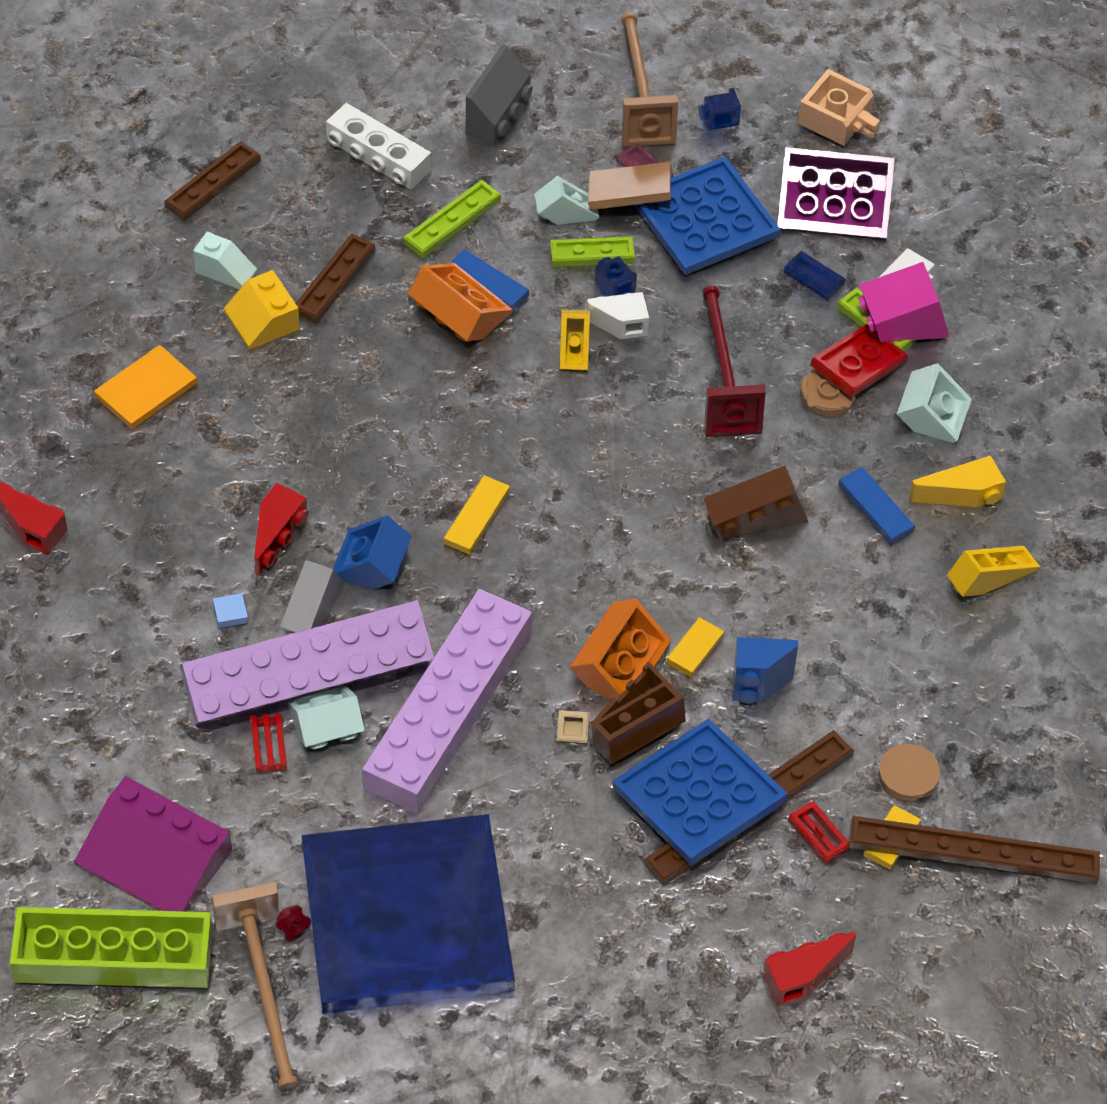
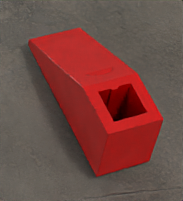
(278, 518)
(32, 521)
(800, 971)

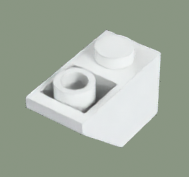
(620, 315)

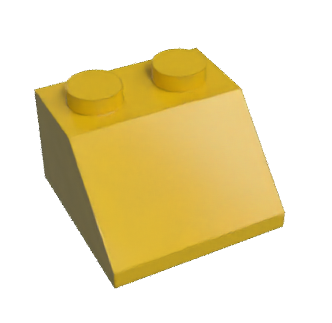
(262, 310)

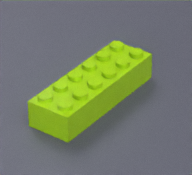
(111, 947)

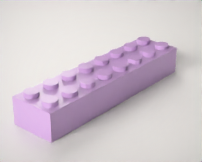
(306, 662)
(447, 701)

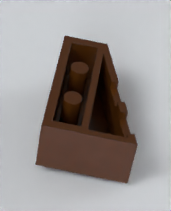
(756, 505)
(638, 715)

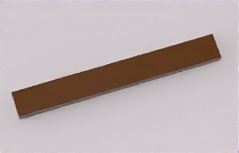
(791, 776)
(974, 849)

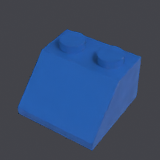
(372, 553)
(762, 667)

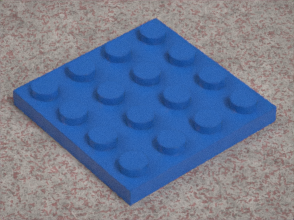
(709, 217)
(700, 791)

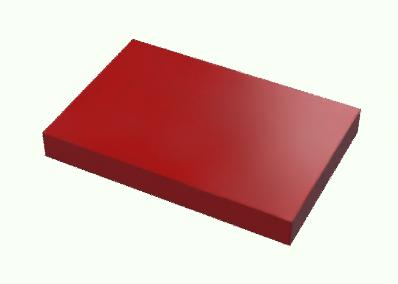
(858, 361)

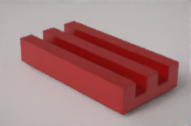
(267, 721)
(824, 855)

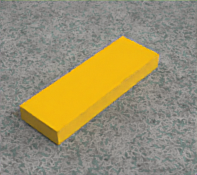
(476, 515)

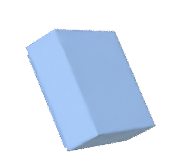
(230, 610)

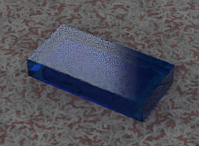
(814, 275)

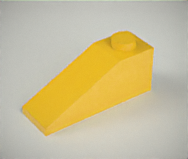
(962, 485)
(990, 568)

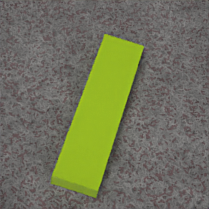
(452, 219)

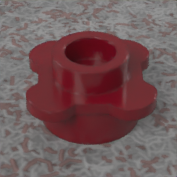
(288, 917)

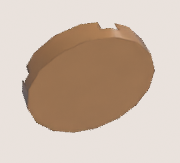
(823, 396)
(909, 772)

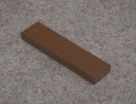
(212, 181)
(334, 278)

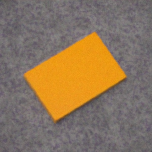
(145, 387)

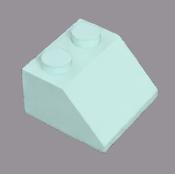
(934, 404)
(326, 716)

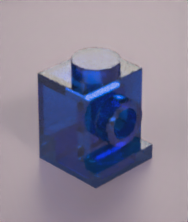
(720, 110)
(613, 273)

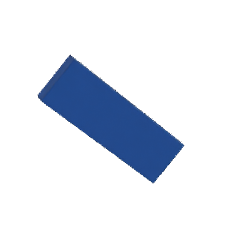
(495, 281)
(876, 505)

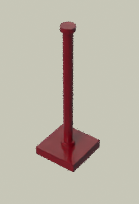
(731, 407)

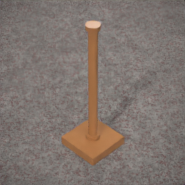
(646, 118)
(246, 908)

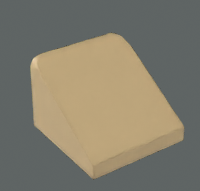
(573, 726)

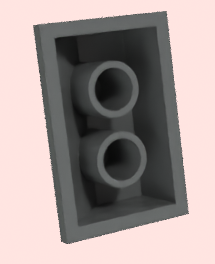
(497, 96)

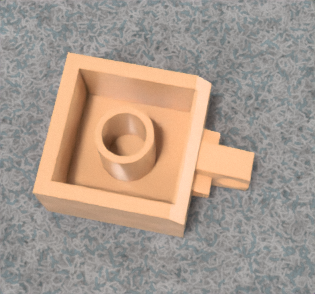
(838, 109)

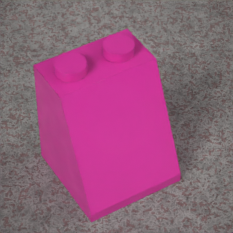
(903, 306)

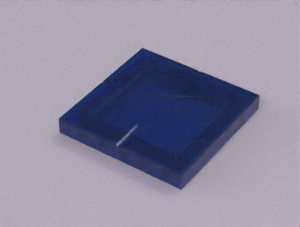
(407, 914)

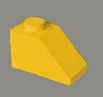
(574, 339)

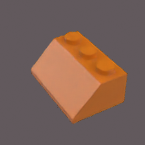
(458, 301)
(619, 648)

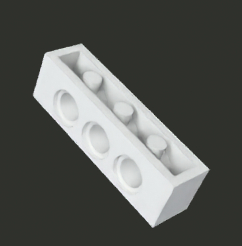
(378, 146)

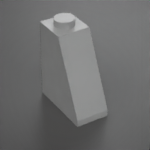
(311, 598)

